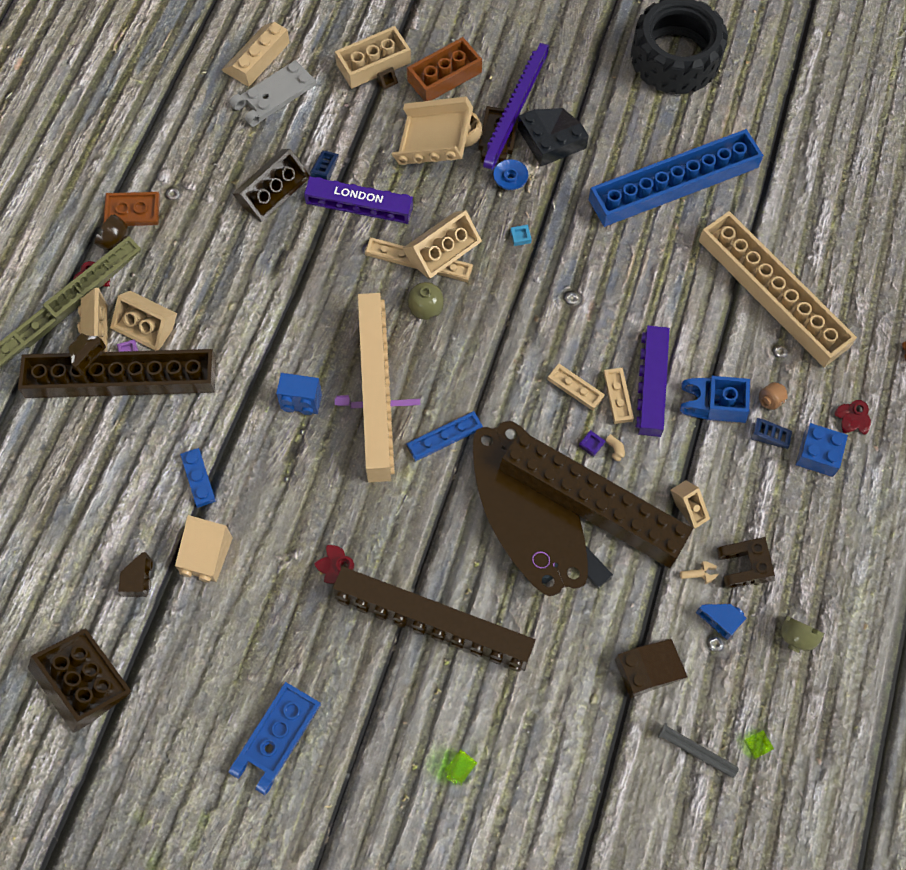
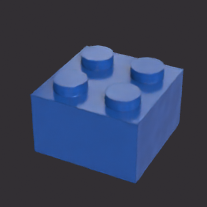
(299, 393)
(821, 450)

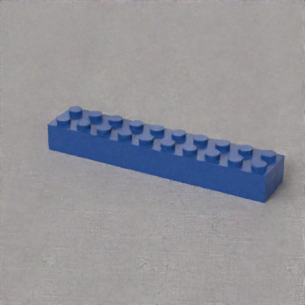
(675, 177)

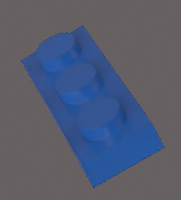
(198, 477)

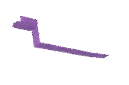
(344, 400)

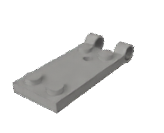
(279, 87)

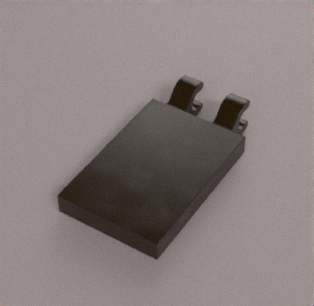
(490, 121)

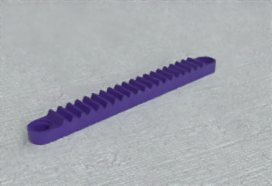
(515, 105)

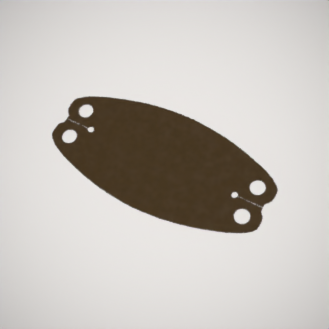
(526, 519)

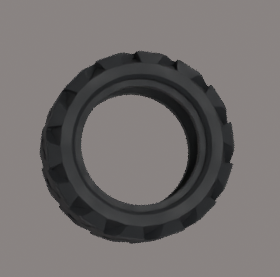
(683, 18)

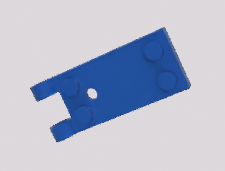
(282, 729)

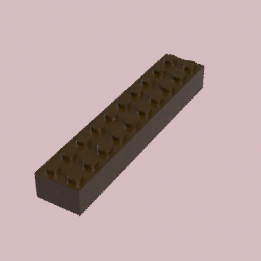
(119, 374)
(595, 499)
(433, 619)

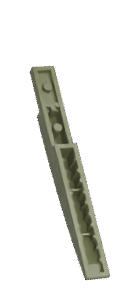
(67, 300)

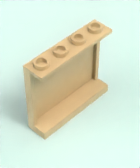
(434, 131)

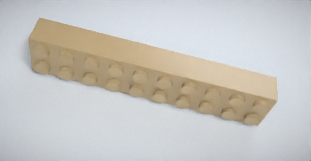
(777, 289)
(375, 388)

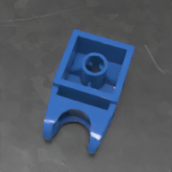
(718, 398)

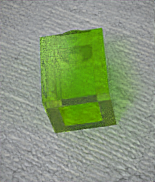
(460, 768)

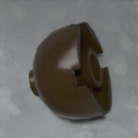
(113, 232)

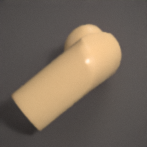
(618, 447)

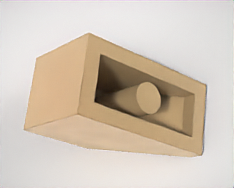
(690, 503)

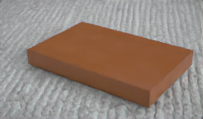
(133, 207)

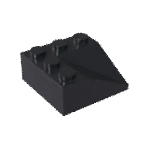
(552, 134)

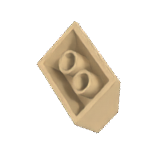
(94, 315)
(142, 320)

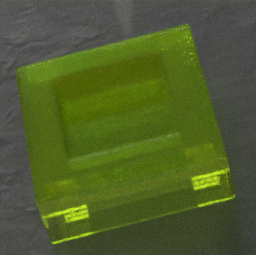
(758, 744)

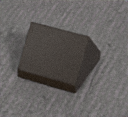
(387, 78)

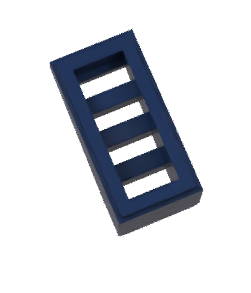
(324, 165)
(764, 438)

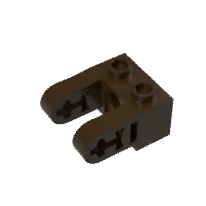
(760, 561)

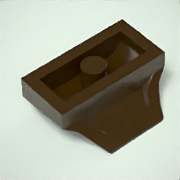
(85, 351)

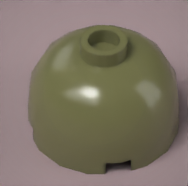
(425, 300)
(800, 635)

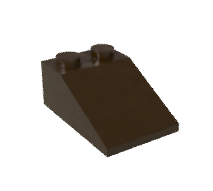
(650, 667)

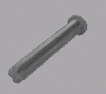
(698, 751)

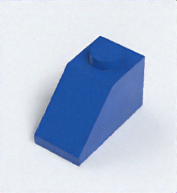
(722, 617)

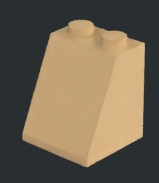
(203, 549)

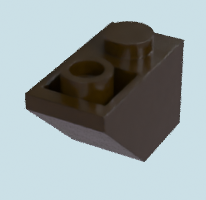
(134, 578)

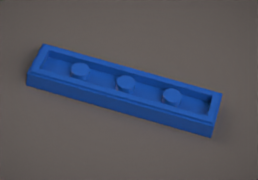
(444, 436)

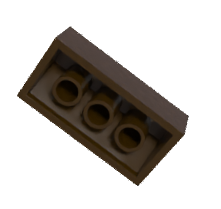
(272, 184)

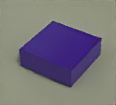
(592, 443)

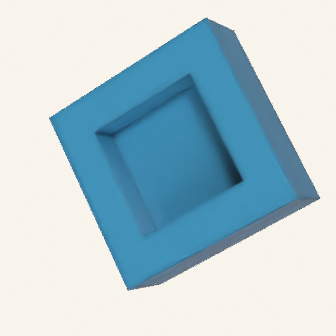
(520, 235)

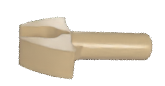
(700, 573)

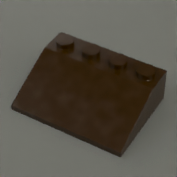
(78, 679)

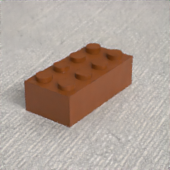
(444, 69)

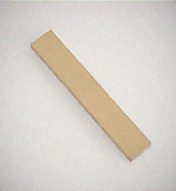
(395, 254)

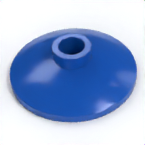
(513, 169)

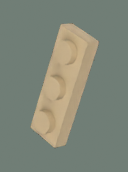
(576, 387)
(618, 395)

